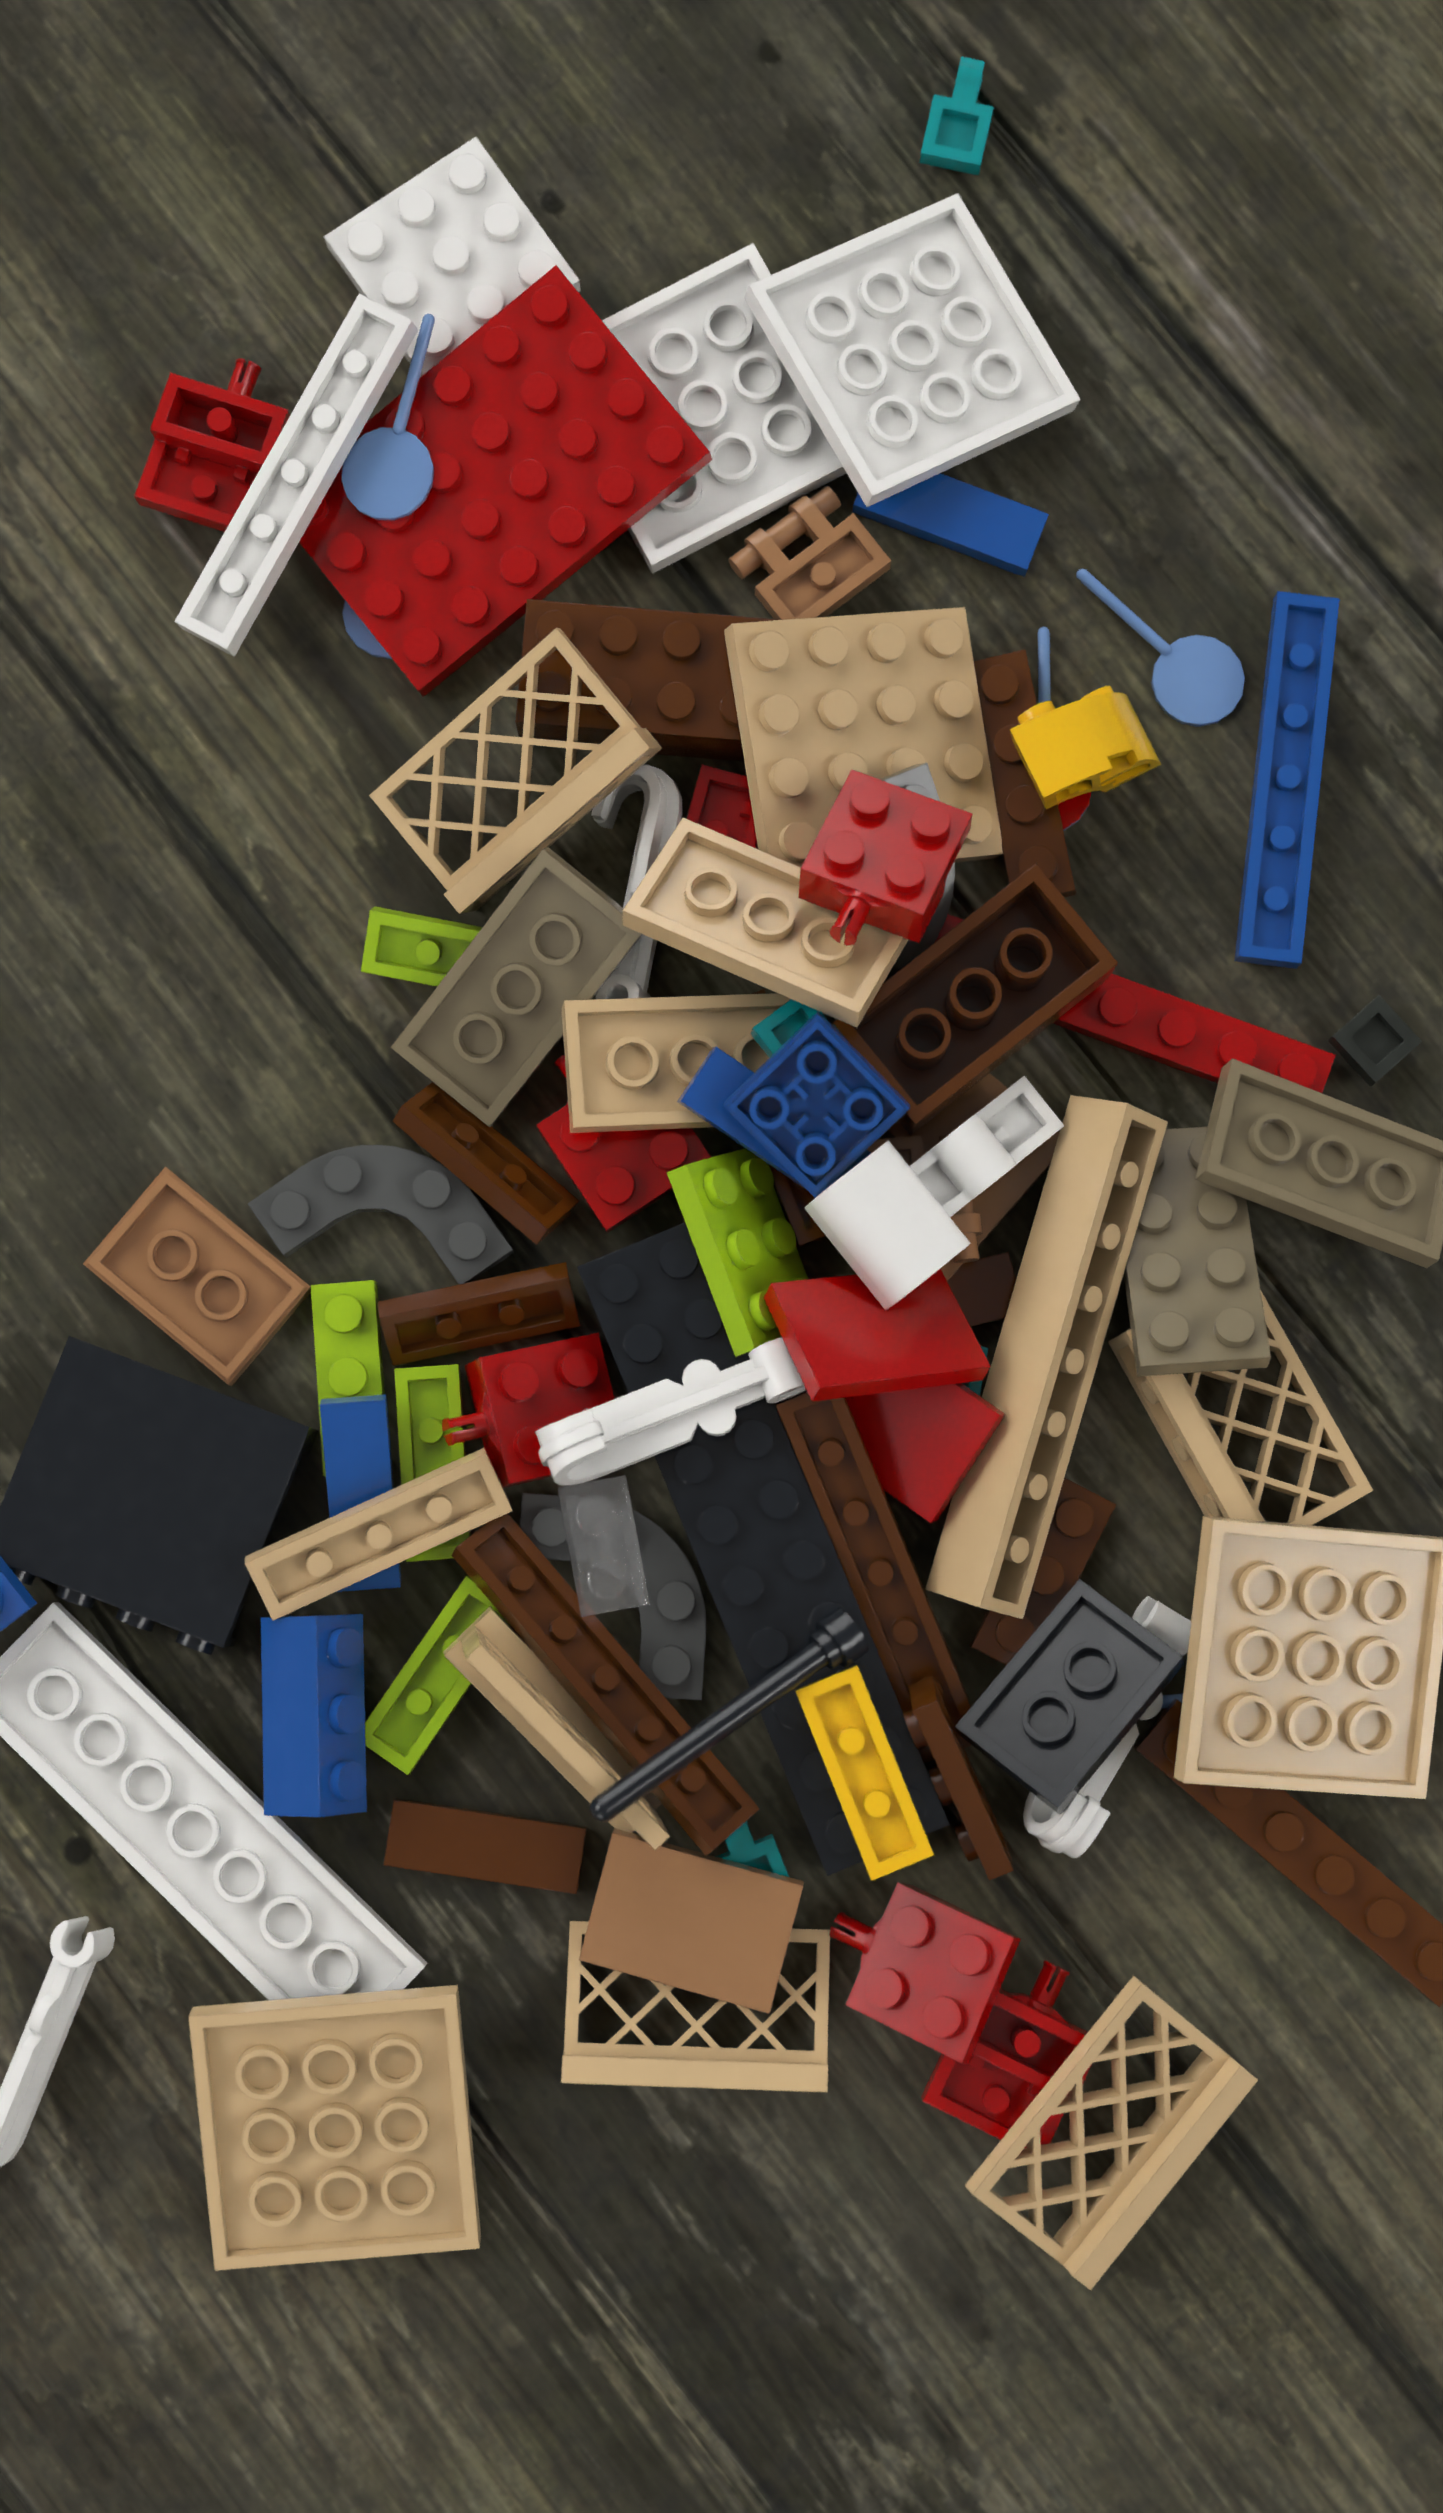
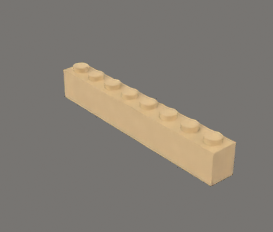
(1048, 1353)

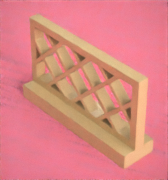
(552, 812)
(1203, 1454)
(548, 1717)
(697, 2066)
(1146, 2157)

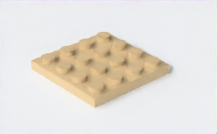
(863, 699)
(1312, 1659)
(335, 2127)

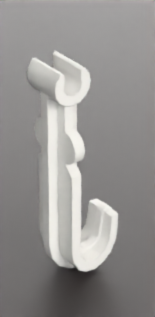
(658, 821)
(665, 1415)
(1084, 1817)
(48, 2027)

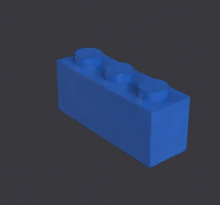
(313, 1715)

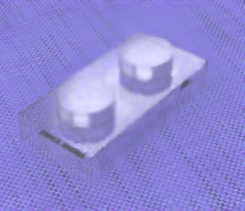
(603, 1546)

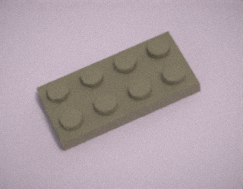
(505, 993)
(1325, 1163)
(1193, 1272)

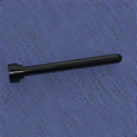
(833, 1643)

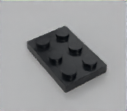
(1069, 1696)

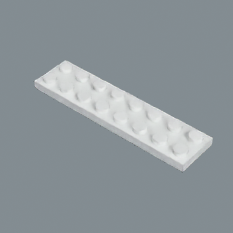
(189, 1821)

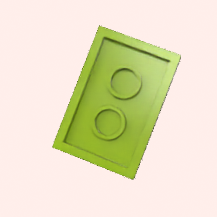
(738, 1240)

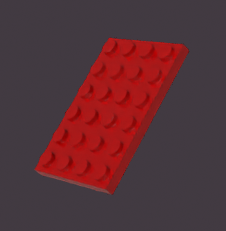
(539, 462)

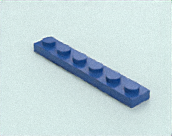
(1287, 780)

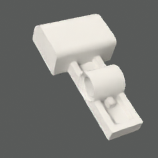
(896, 1217)

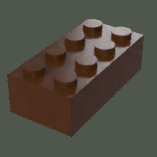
(658, 664)
(979, 995)

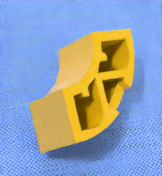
(1082, 745)

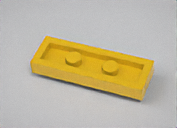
(864, 1772)

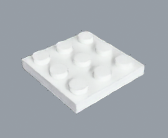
(448, 248)

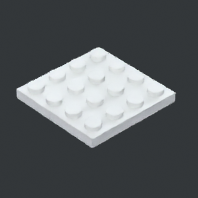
(911, 349)
(736, 397)

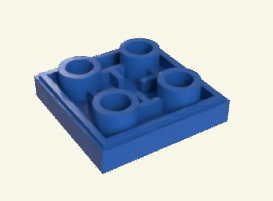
(816, 1104)

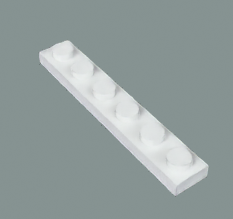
(296, 474)

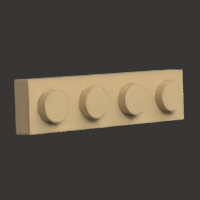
(378, 1534)

